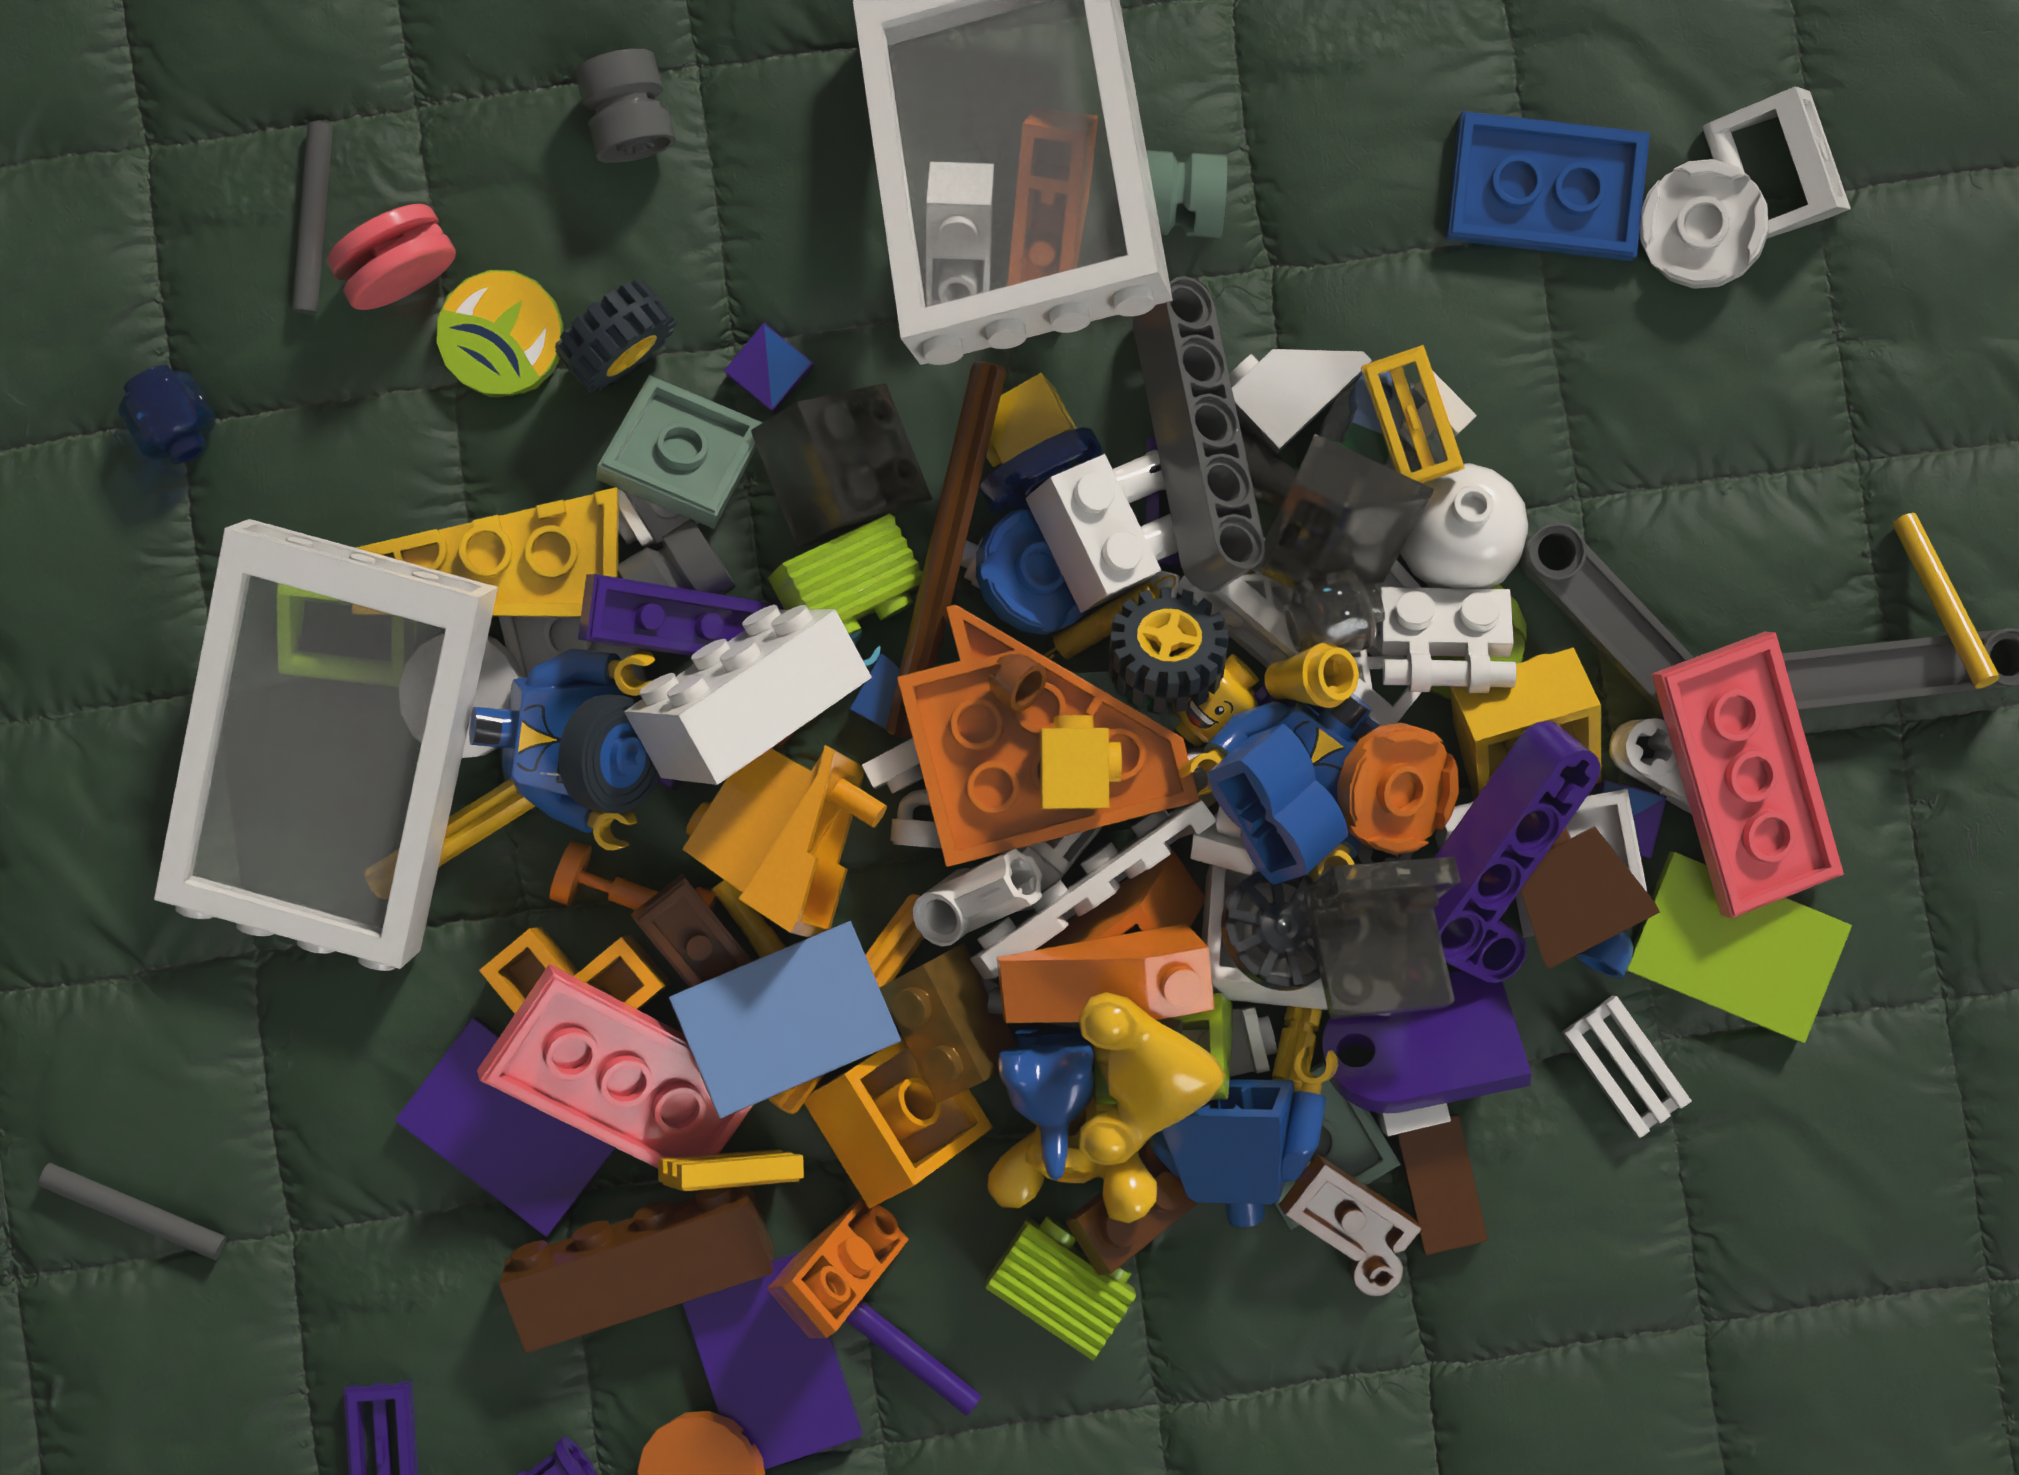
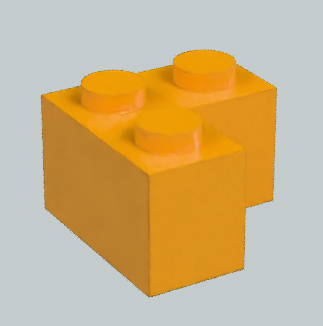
(619, 971)

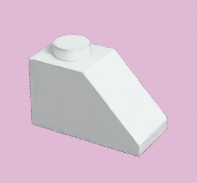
(1290, 389)

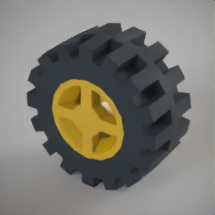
(615, 335)

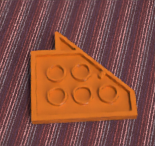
(986, 757)

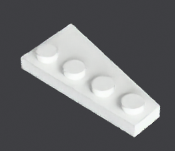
(1100, 882)

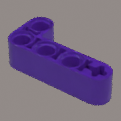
(1503, 844)

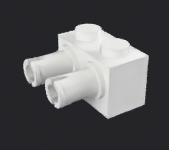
(1095, 531)

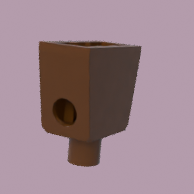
(1582, 896)

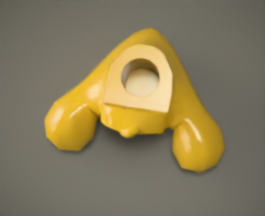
(1148, 1071)
(1020, 1173)

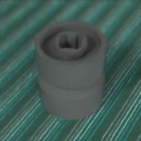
(623, 94)
(682, 562)

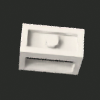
(1807, 147)

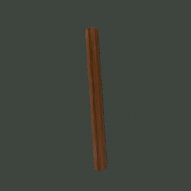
(949, 531)

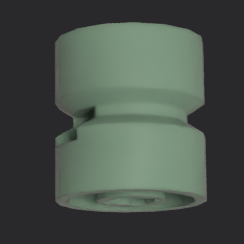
(1189, 192)

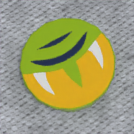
(499, 333)

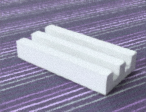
(1658, 1110)

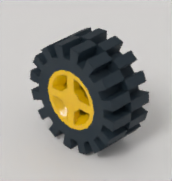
(1143, 645)

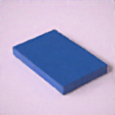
(1547, 186)

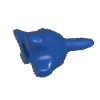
(1049, 1084)

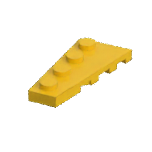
(529, 554)

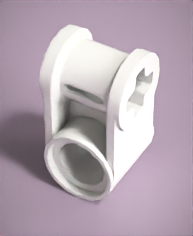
(1657, 772)

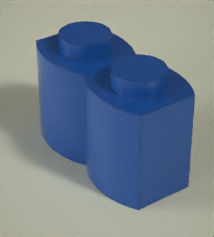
(1278, 804)

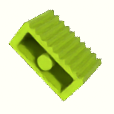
(853, 574)
(1060, 1287)

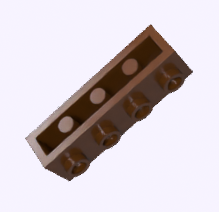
(636, 1265)

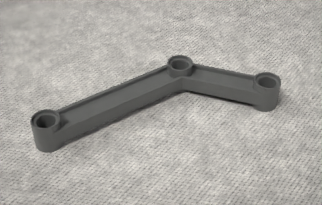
(1818, 678)

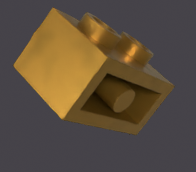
(948, 1023)

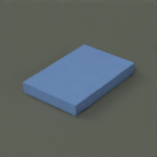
(784, 1019)

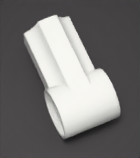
(977, 897)

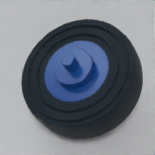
(604, 758)

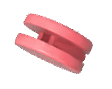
(391, 256)

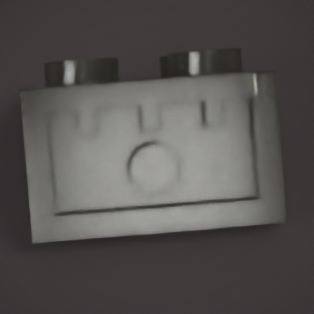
(1381, 936)

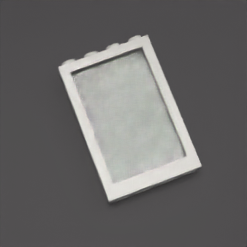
(1008, 169)
(323, 743)

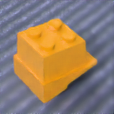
(782, 834)

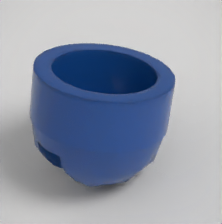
(1610, 956)

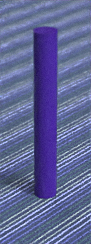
(914, 1358)

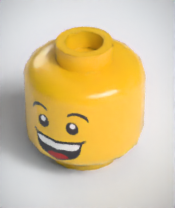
(1232, 697)

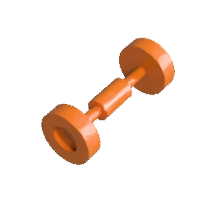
(572, 873)

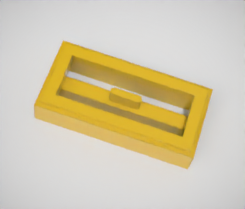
(1394, 364)
(730, 1169)

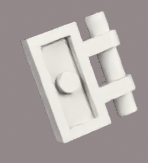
(1447, 624)

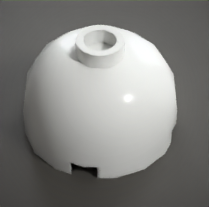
(1468, 531)

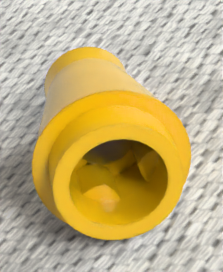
(1315, 676)

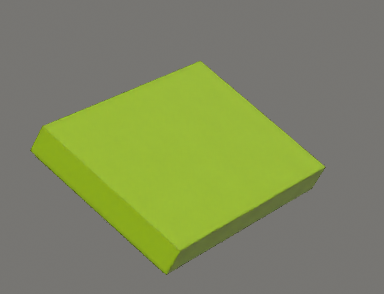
(1755, 966)

